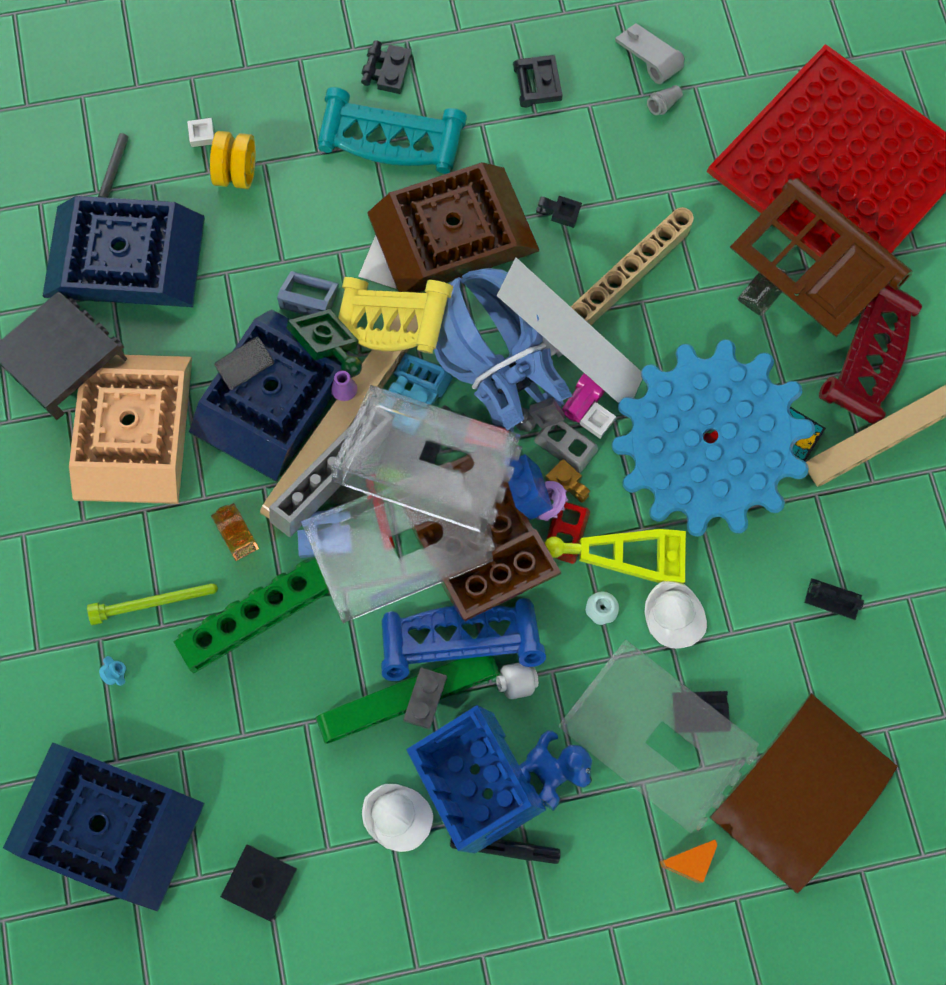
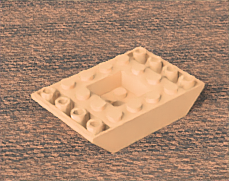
(136, 459)

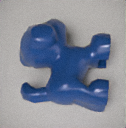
(572, 766)

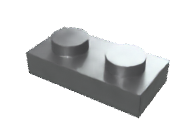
(425, 698)

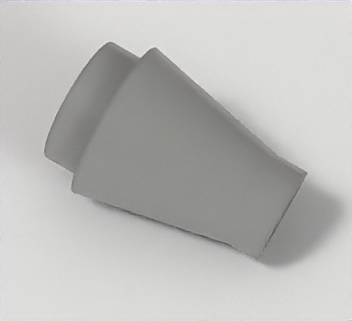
(663, 100)

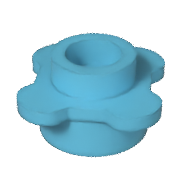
(112, 671)

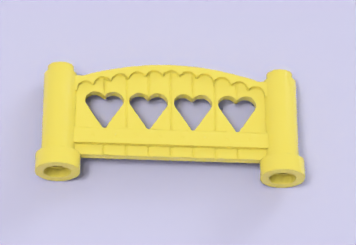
(427, 307)

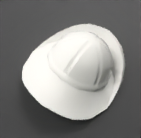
(675, 615)
(397, 817)

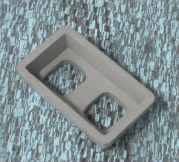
(560, 448)

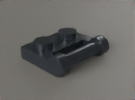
(545, 78)

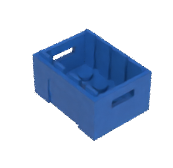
(445, 768)

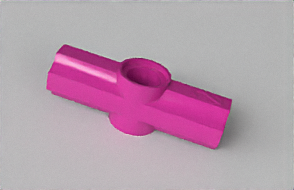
(582, 399)

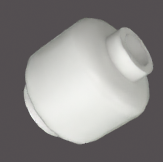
(517, 680)

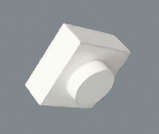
(201, 132)
(597, 420)

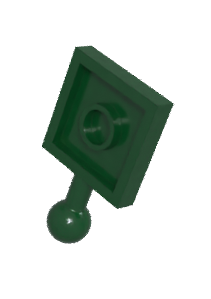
(324, 336)

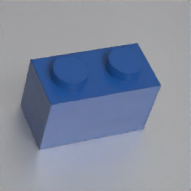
(529, 488)

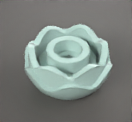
(596, 613)

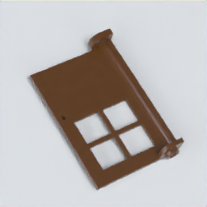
(842, 278)

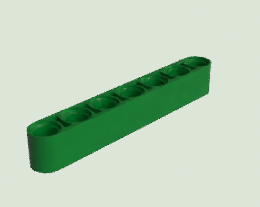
(395, 699)

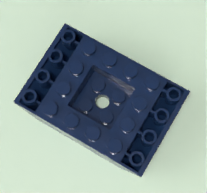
(153, 267)
(264, 425)
(141, 836)

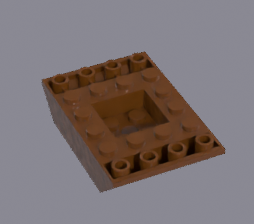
(425, 247)

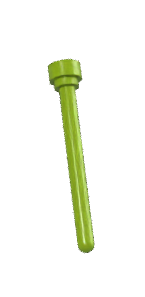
(100, 612)

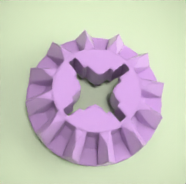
(558, 495)

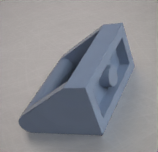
(303, 304)

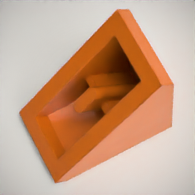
(692, 863)

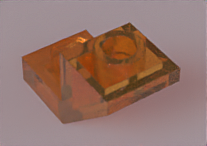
(234, 531)

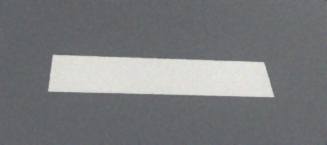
(569, 332)

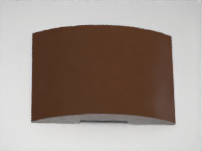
(517, 564)
(805, 794)

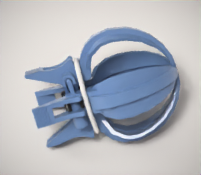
(470, 360)

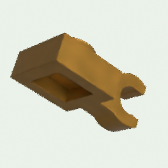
(569, 479)

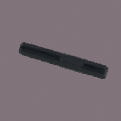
(521, 851)

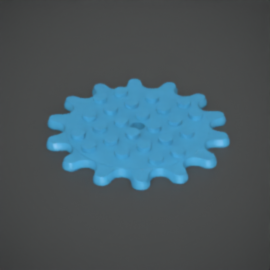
(719, 476)

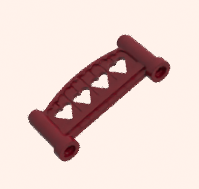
(848, 390)

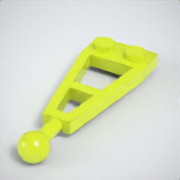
(670, 553)

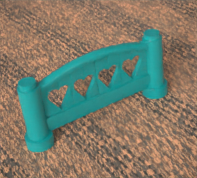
(341, 115)

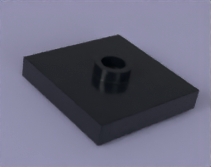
(258, 883)

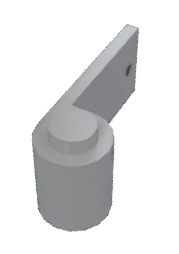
(660, 57)

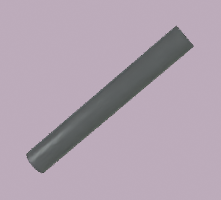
(113, 165)

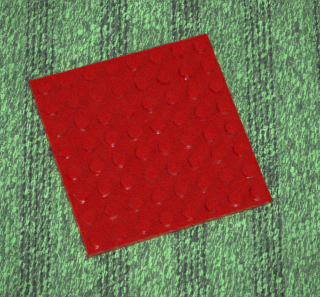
(849, 145)

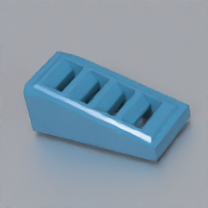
(436, 383)

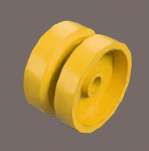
(232, 160)

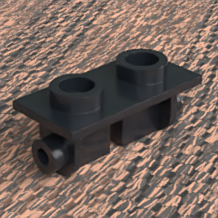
(833, 599)

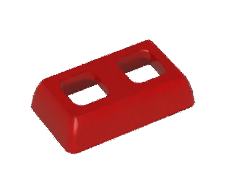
(576, 531)

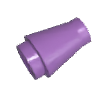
(344, 386)

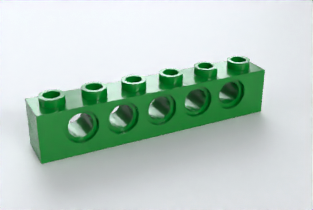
(247, 629)

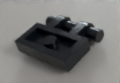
(394, 67)

